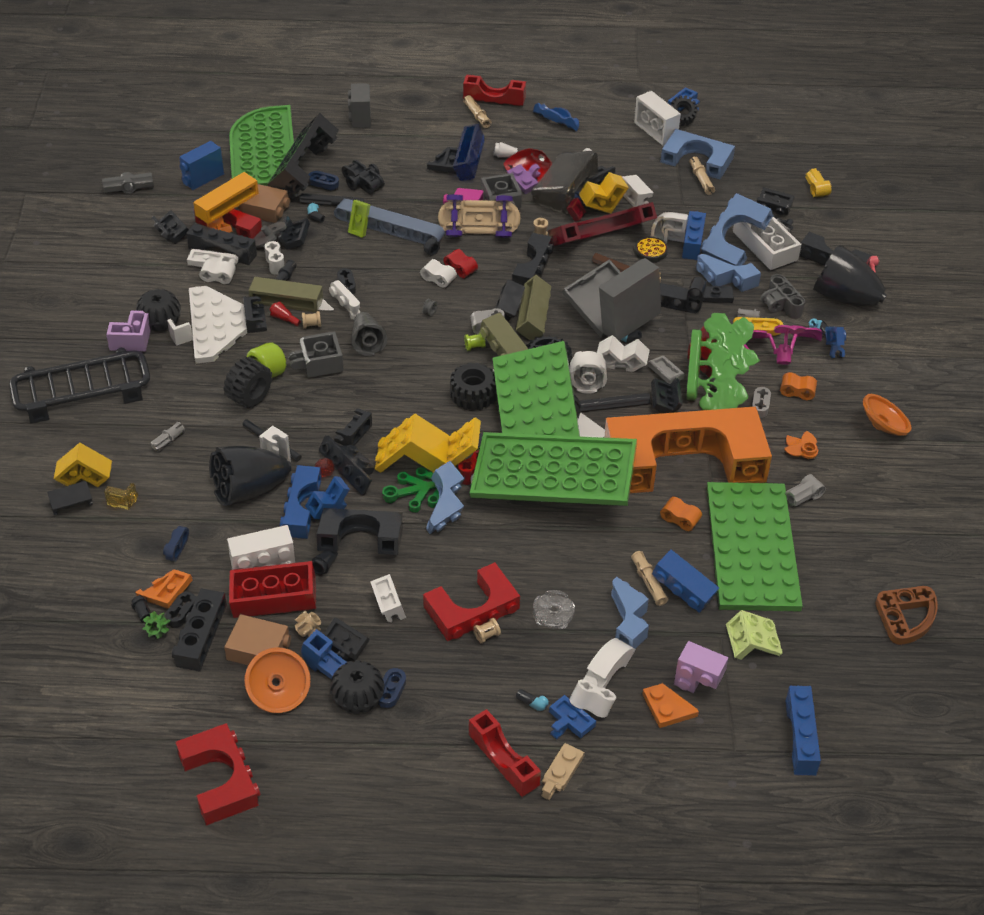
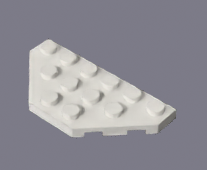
(215, 322)

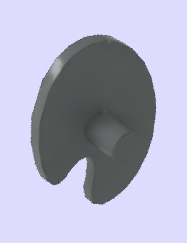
(268, 233)

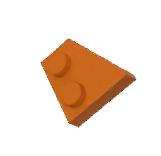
(166, 588)
(667, 705)

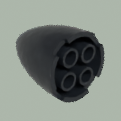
(850, 280)
(245, 472)

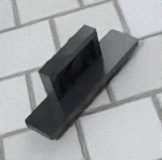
(349, 463)

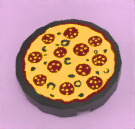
(651, 248)

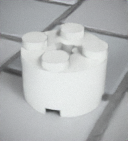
(588, 371)

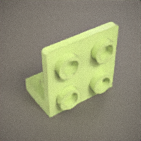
(751, 632)

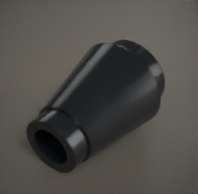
(323, 561)

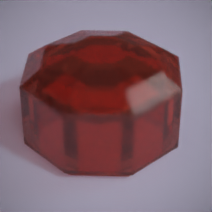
(326, 466)

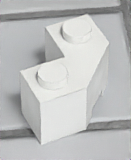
(617, 355)

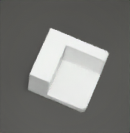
(181, 333)

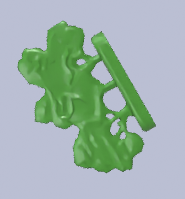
(726, 358)

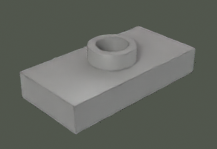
(665, 369)

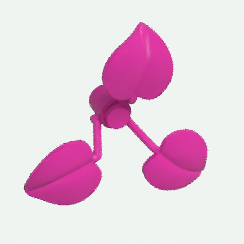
(783, 351)

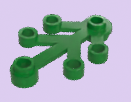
(421, 487)

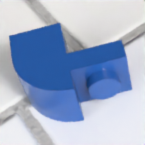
(332, 498)
(319, 656)

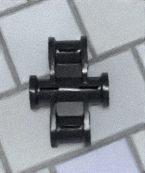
(358, 175)

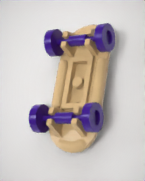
(479, 217)

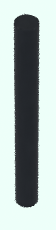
(258, 431)

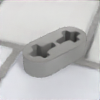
(757, 401)

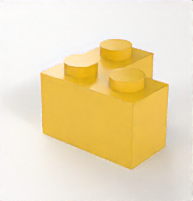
(604, 196)
(84, 464)

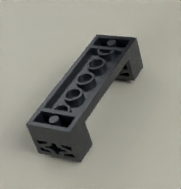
(315, 137)

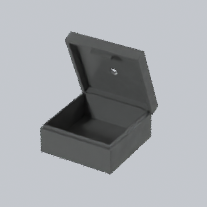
(617, 300)

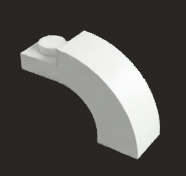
(608, 661)

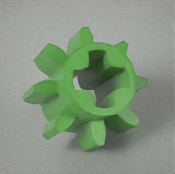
(161, 624)

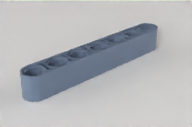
(394, 223)

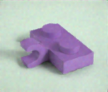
(524, 178)

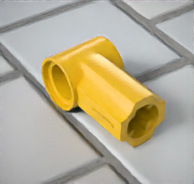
(818, 185)

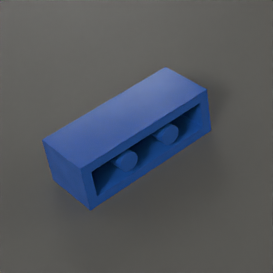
(693, 235)
(685, 581)

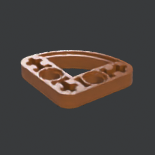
(896, 605)

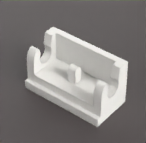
(637, 190)
(275, 441)
(387, 597)

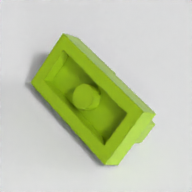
(359, 218)

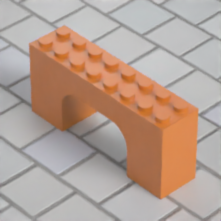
(728, 434)

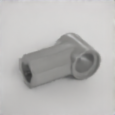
(807, 489)

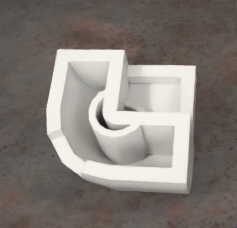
(670, 226)

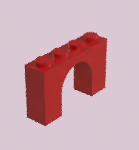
(456, 621)
(238, 792)

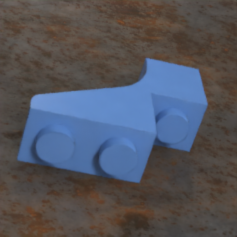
(721, 273)
(448, 482)
(632, 607)

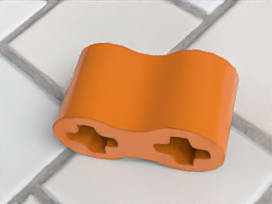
(798, 386)
(681, 513)

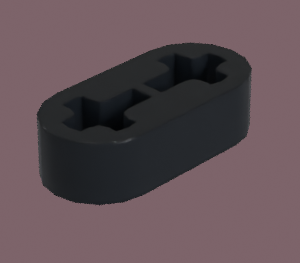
(348, 281)
(178, 608)

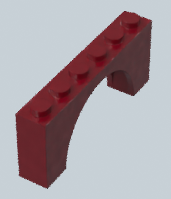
(603, 224)

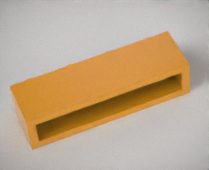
(226, 197)

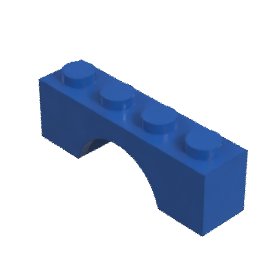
(303, 482)
(805, 739)

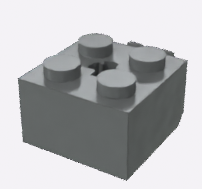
(359, 105)
(501, 185)
(318, 355)

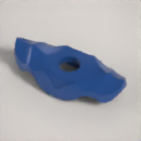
(557, 115)

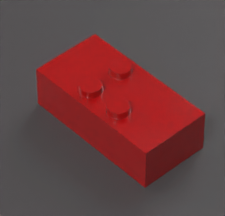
(272, 589)

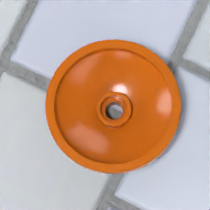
(886, 415)
(280, 665)

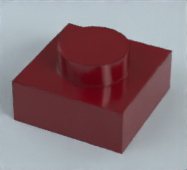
(576, 209)

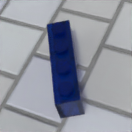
(469, 152)

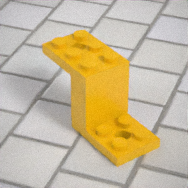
(427, 444)

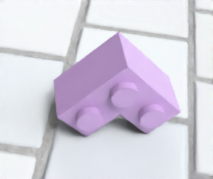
(130, 335)
(699, 665)

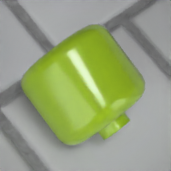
(270, 356)

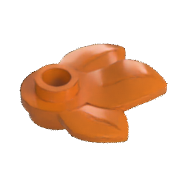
(802, 447)

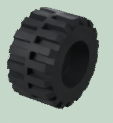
(247, 382)
(473, 386)

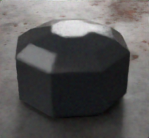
(431, 246)

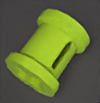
(474, 341)

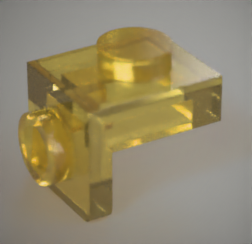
(121, 498)

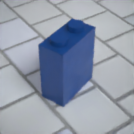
(201, 165)

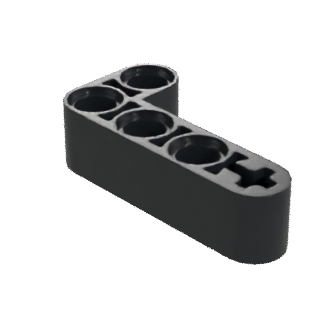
(682, 298)

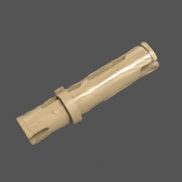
(480, 115)
(700, 171)
(645, 571)

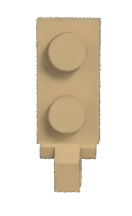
(561, 770)

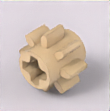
(307, 623)

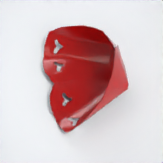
(527, 160)

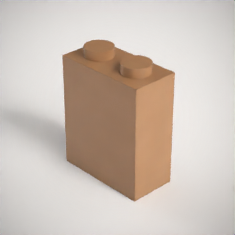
(267, 204)
(254, 636)

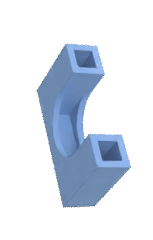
(682, 143)
(738, 210)

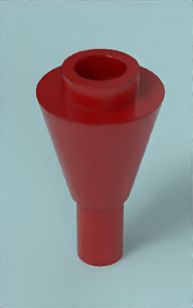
(279, 311)

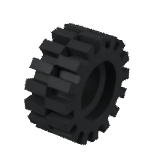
(689, 105)

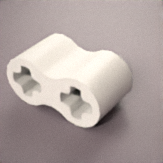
(274, 256)
(217, 271)
(438, 273)
(592, 698)

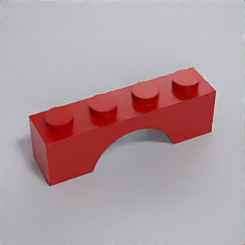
(513, 93)
(245, 224)
(518, 770)

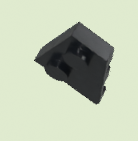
(444, 161)

